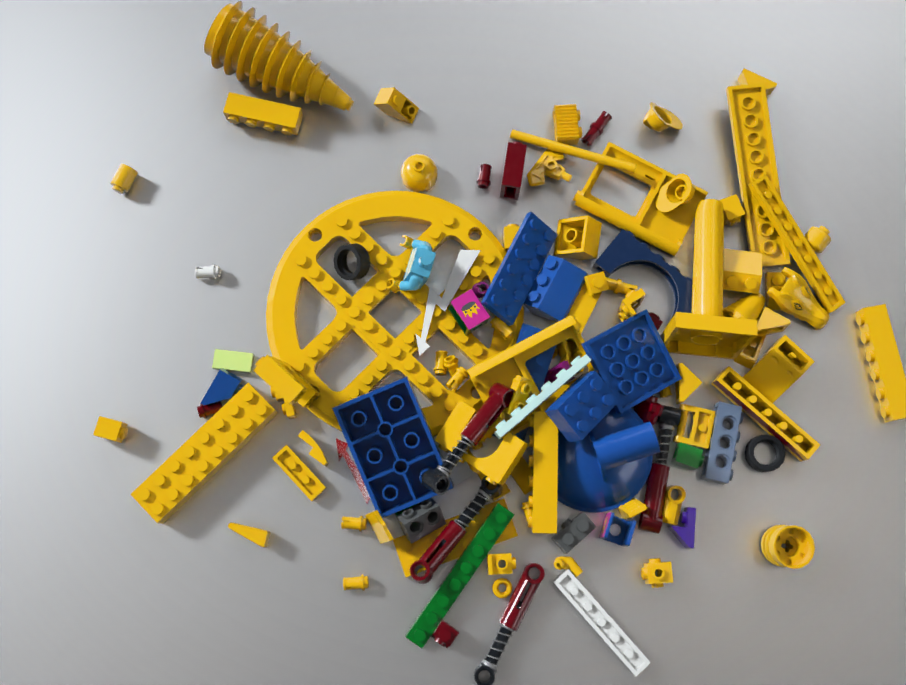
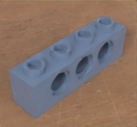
(710, 470)

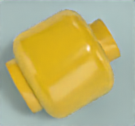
(818, 238)

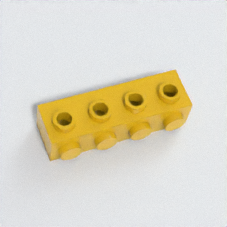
(263, 114)

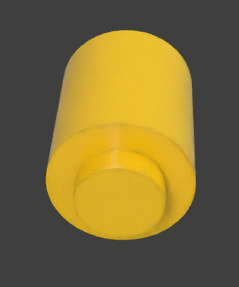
(123, 179)

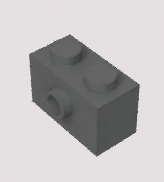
(573, 532)

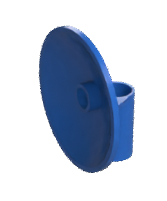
(607, 463)

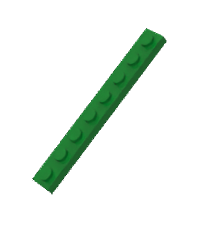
(459, 575)

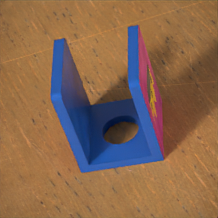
(626, 533)

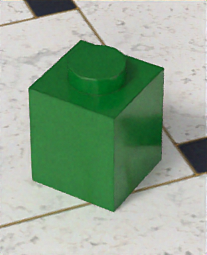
(687, 456)

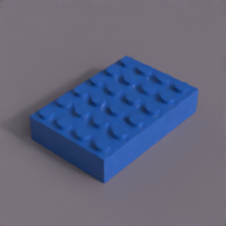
(390, 445)

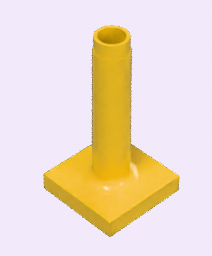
(705, 329)

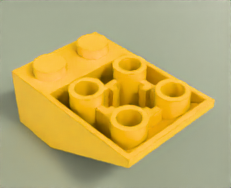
(778, 368)

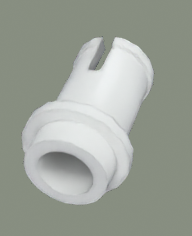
(208, 272)

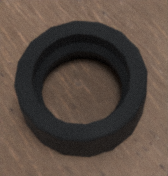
(341, 266)
(778, 446)

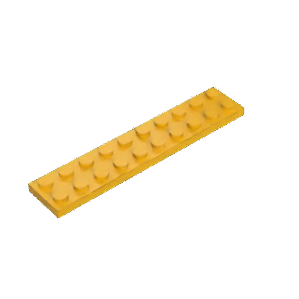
(754, 159)

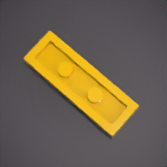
(299, 473)

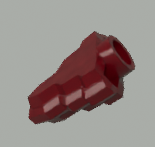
(649, 410)

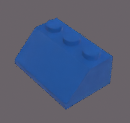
(555, 289)

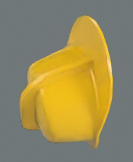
(661, 119)
(675, 193)

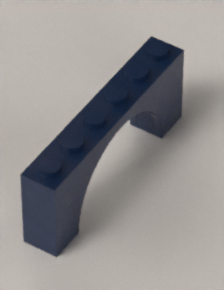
(628, 251)

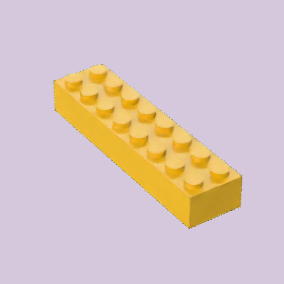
(204, 454)

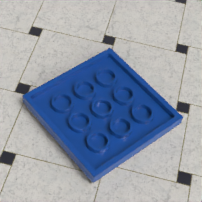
(632, 360)

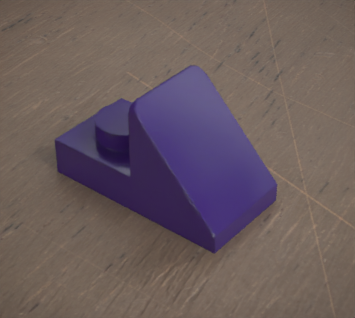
(686, 534)

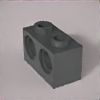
(421, 519)

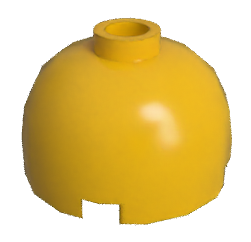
(419, 173)

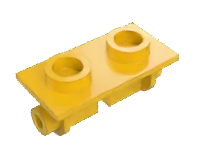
(522, 389)

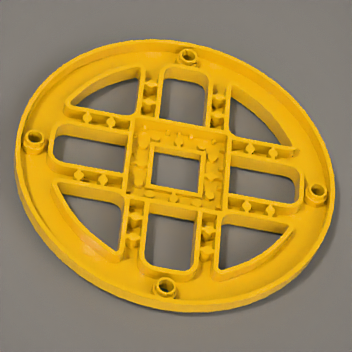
(393, 354)

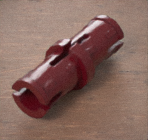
(596, 128)

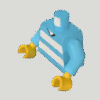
(418, 267)

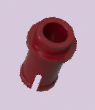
(484, 176)
(209, 409)

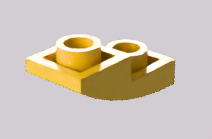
(288, 409)

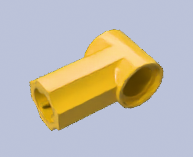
(671, 507)

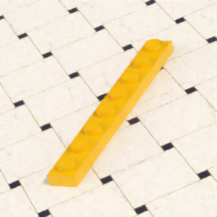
(796, 244)

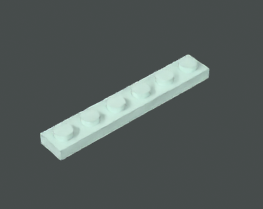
(547, 390)

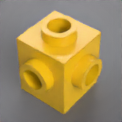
(663, 569)

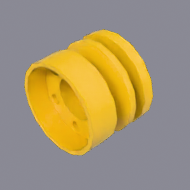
(798, 548)

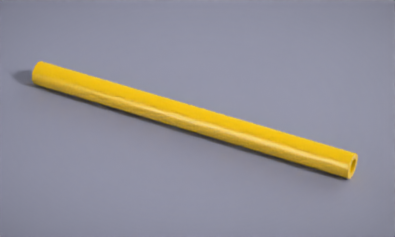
(573, 151)

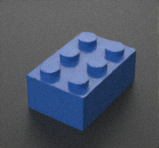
(582, 406)

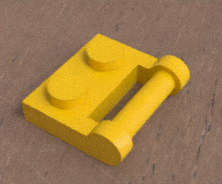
(700, 429)

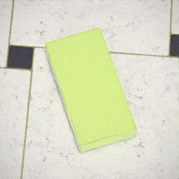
(233, 361)

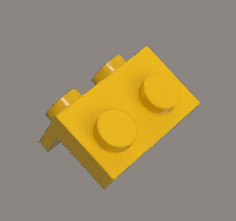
(631, 302)

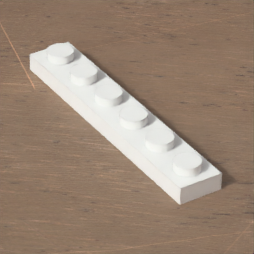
(601, 622)

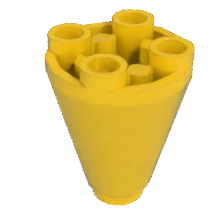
(746, 307)

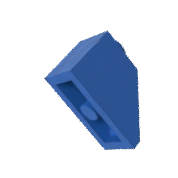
(222, 387)

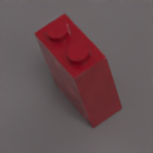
(513, 170)

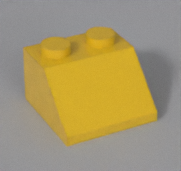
(578, 238)
(742, 271)

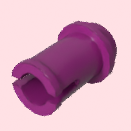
(483, 285)

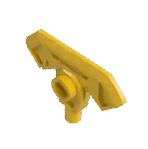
(549, 167)

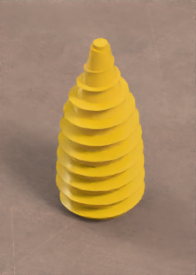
(268, 58)

